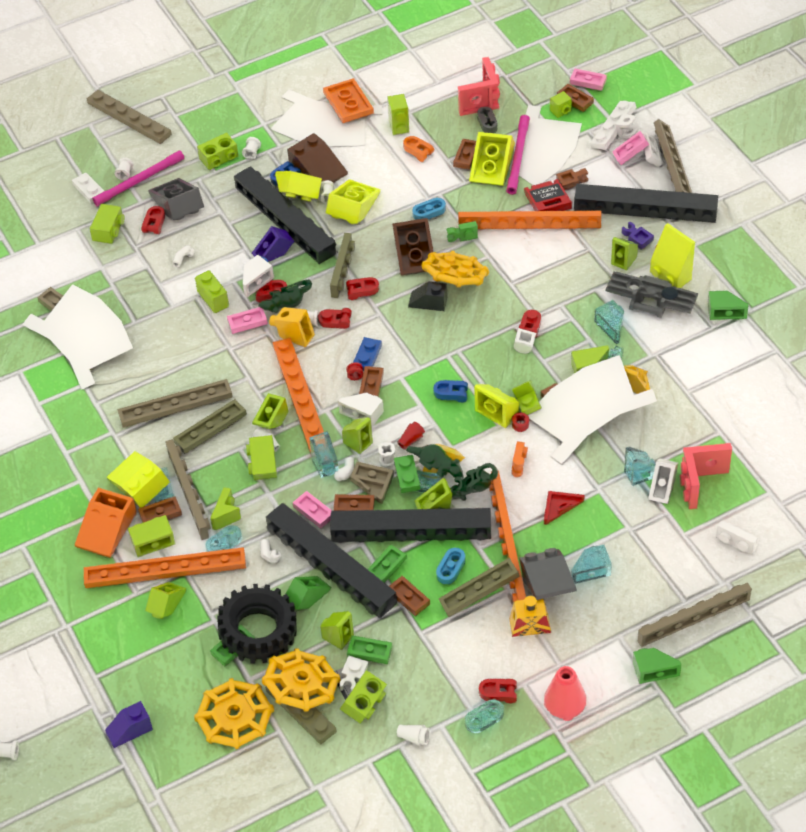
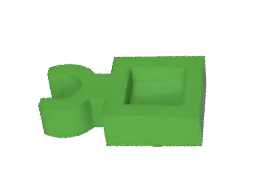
(465, 232)

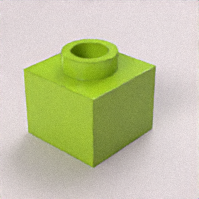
(560, 104)

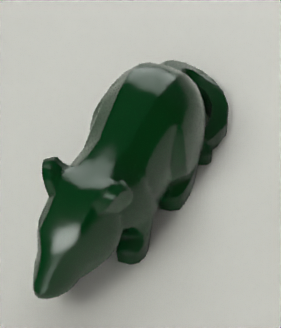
(288, 297)
(435, 457)
(475, 481)

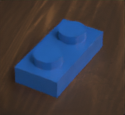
(368, 352)

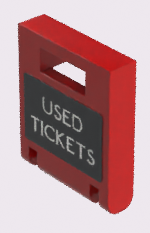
(547, 193)

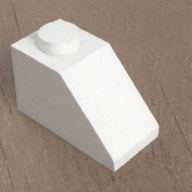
(256, 274)
(362, 406)
(663, 480)

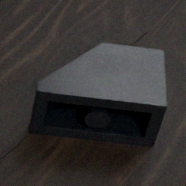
(429, 296)

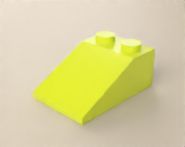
(492, 158)
(351, 201)
(673, 257)
(139, 478)

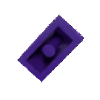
(273, 244)
(129, 724)

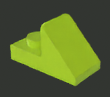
(527, 397)
(435, 497)
(225, 511)

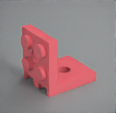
(487, 91)
(696, 464)

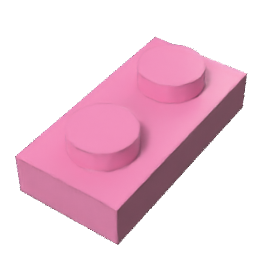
(588, 79)
(630, 148)
(247, 320)
(313, 509)

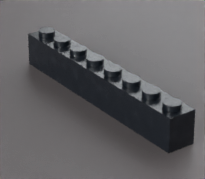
(646, 203)
(285, 215)
(410, 525)
(331, 560)

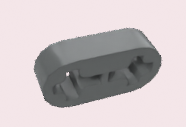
(491, 119)

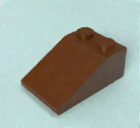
(316, 159)
(412, 244)

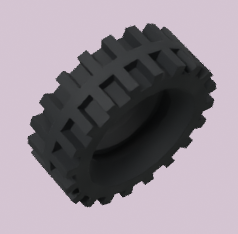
(257, 601)

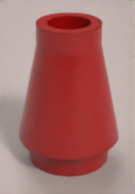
(411, 435)

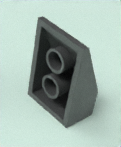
(177, 198)
(546, 574)

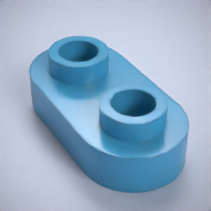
(429, 209)
(449, 567)

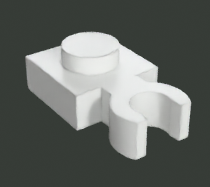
(352, 672)

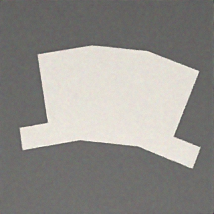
(319, 117)
(546, 146)
(83, 332)
(587, 403)

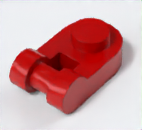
(154, 215)
(272, 285)
(368, 285)
(330, 318)
(531, 321)
(490, 690)

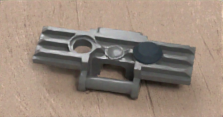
(658, 289)

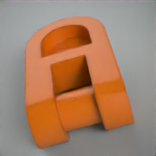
(413, 145)
(518, 459)

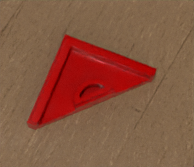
(560, 503)

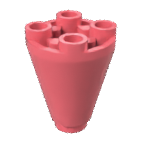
(565, 695)

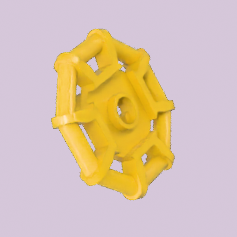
(455, 268)
(301, 688)
(237, 723)

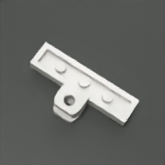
(616, 124)

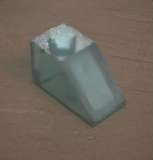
(610, 319)
(323, 454)
(638, 466)
(592, 564)

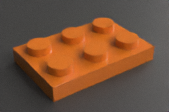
(348, 100)

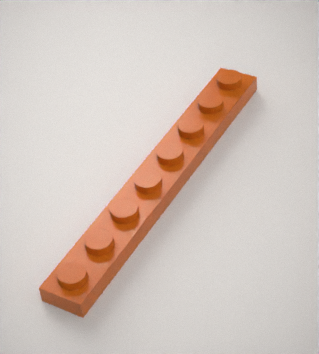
(532, 219)
(298, 389)
(505, 533)
(164, 567)

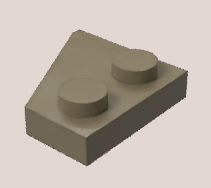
(372, 479)

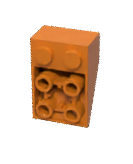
(105, 522)

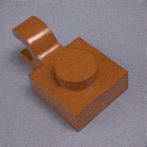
(570, 178)

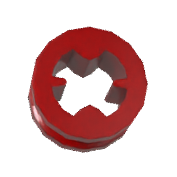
(354, 371)
(520, 417)

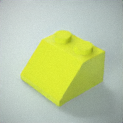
(298, 184)
(495, 404)

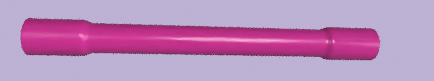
(517, 158)
(108, 194)

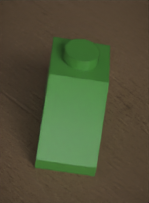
(725, 305)
(306, 591)
(654, 665)

